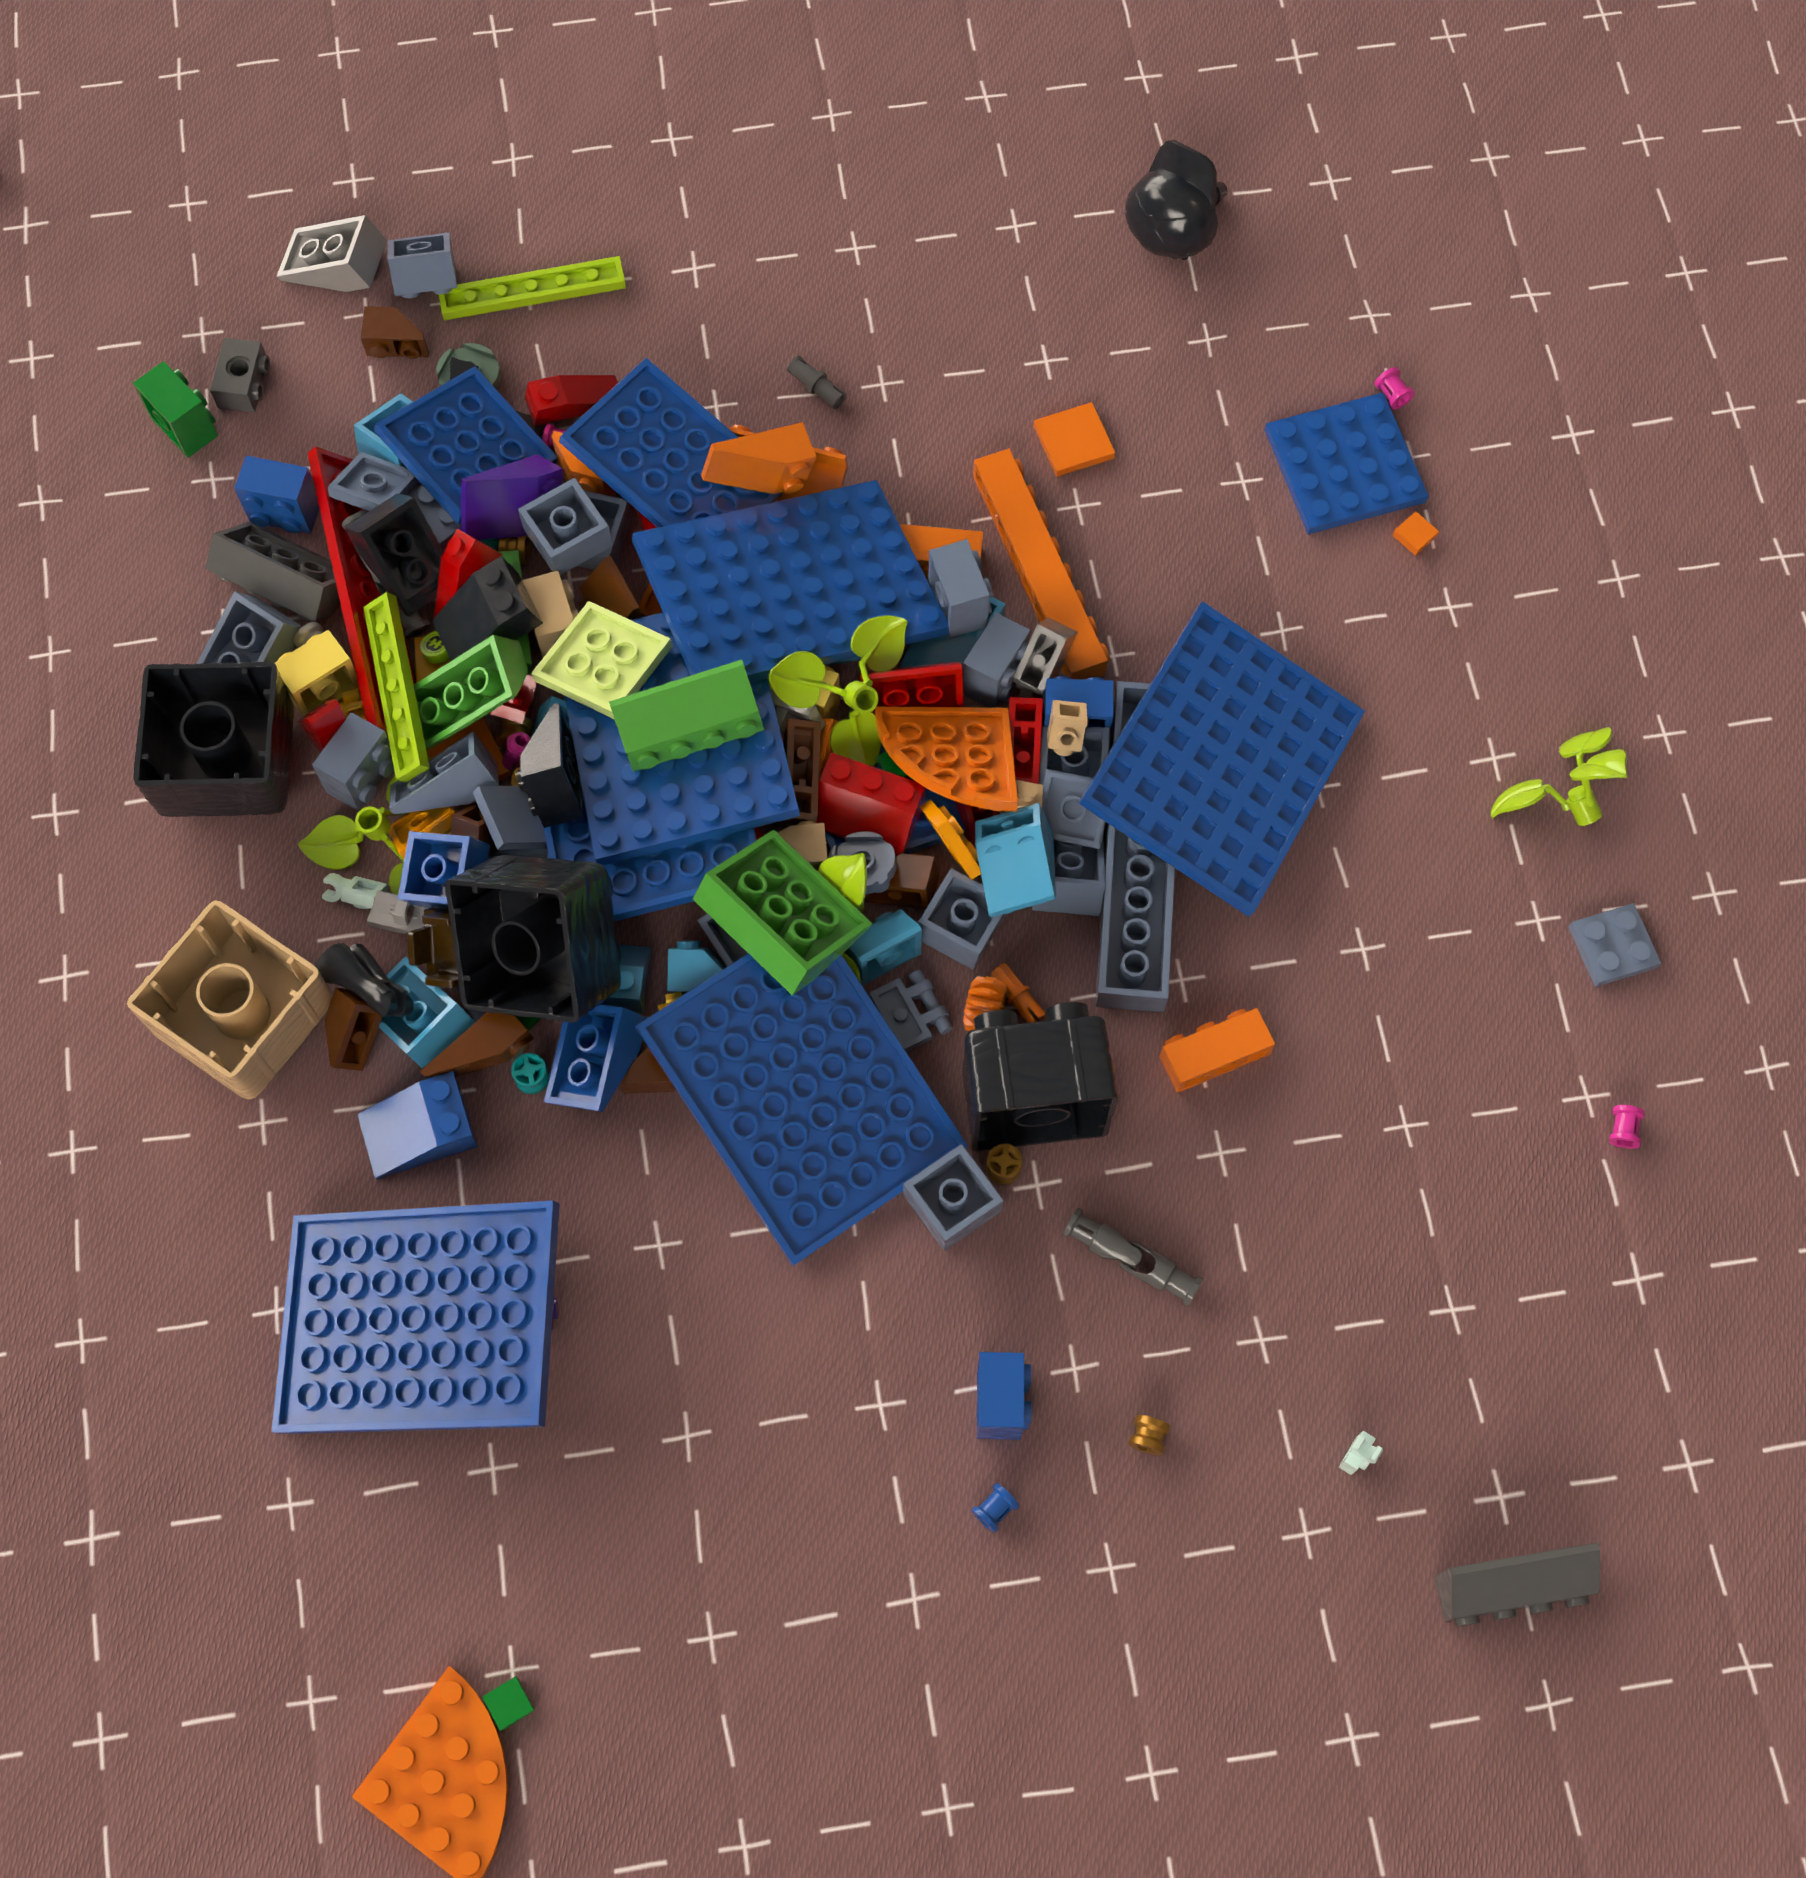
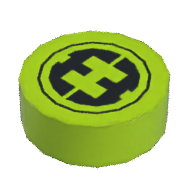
(433, 648)

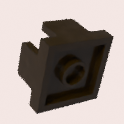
(435, 947)

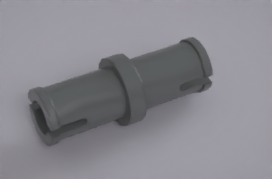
(816, 382)

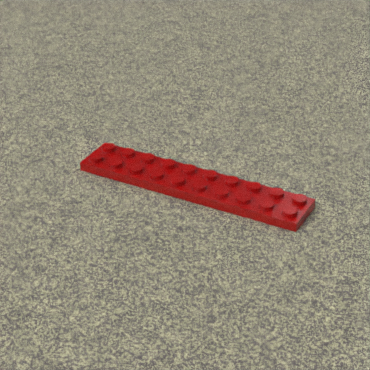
(352, 579)

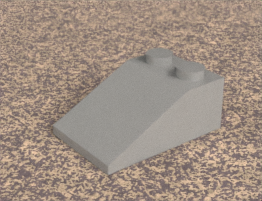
(334, 255)

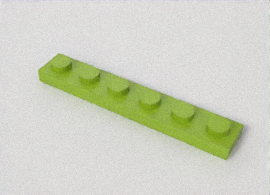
(533, 288)
(396, 688)

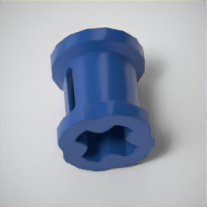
(995, 1508)

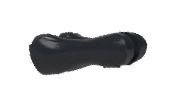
(360, 973)

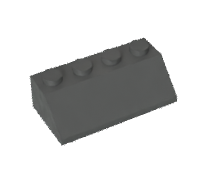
(275, 569)
(1519, 1583)

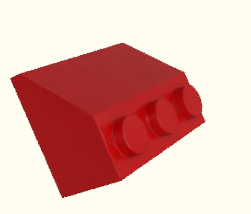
(919, 686)
(868, 799)

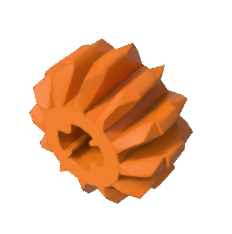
(984, 996)

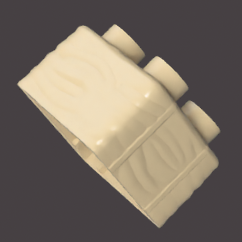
(232, 1000)

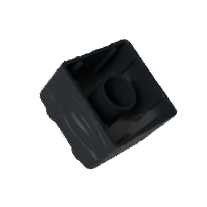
(214, 739)
(534, 937)
(1038, 1078)

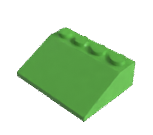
(781, 911)

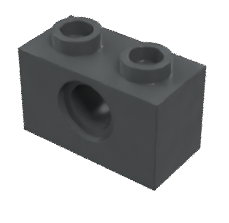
(236, 359)

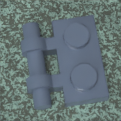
(903, 1017)

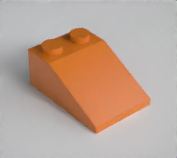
(763, 461)

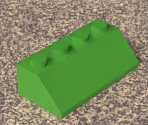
(469, 687)
(687, 715)

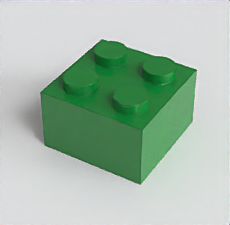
(176, 408)

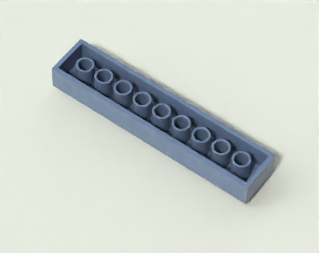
(1134, 906)

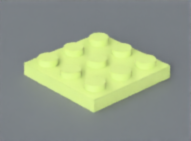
(601, 658)

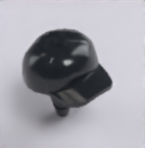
(1175, 203)

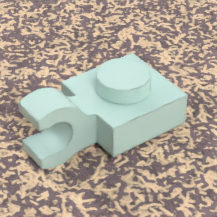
(357, 891)
(1360, 1453)

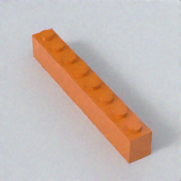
(1038, 560)

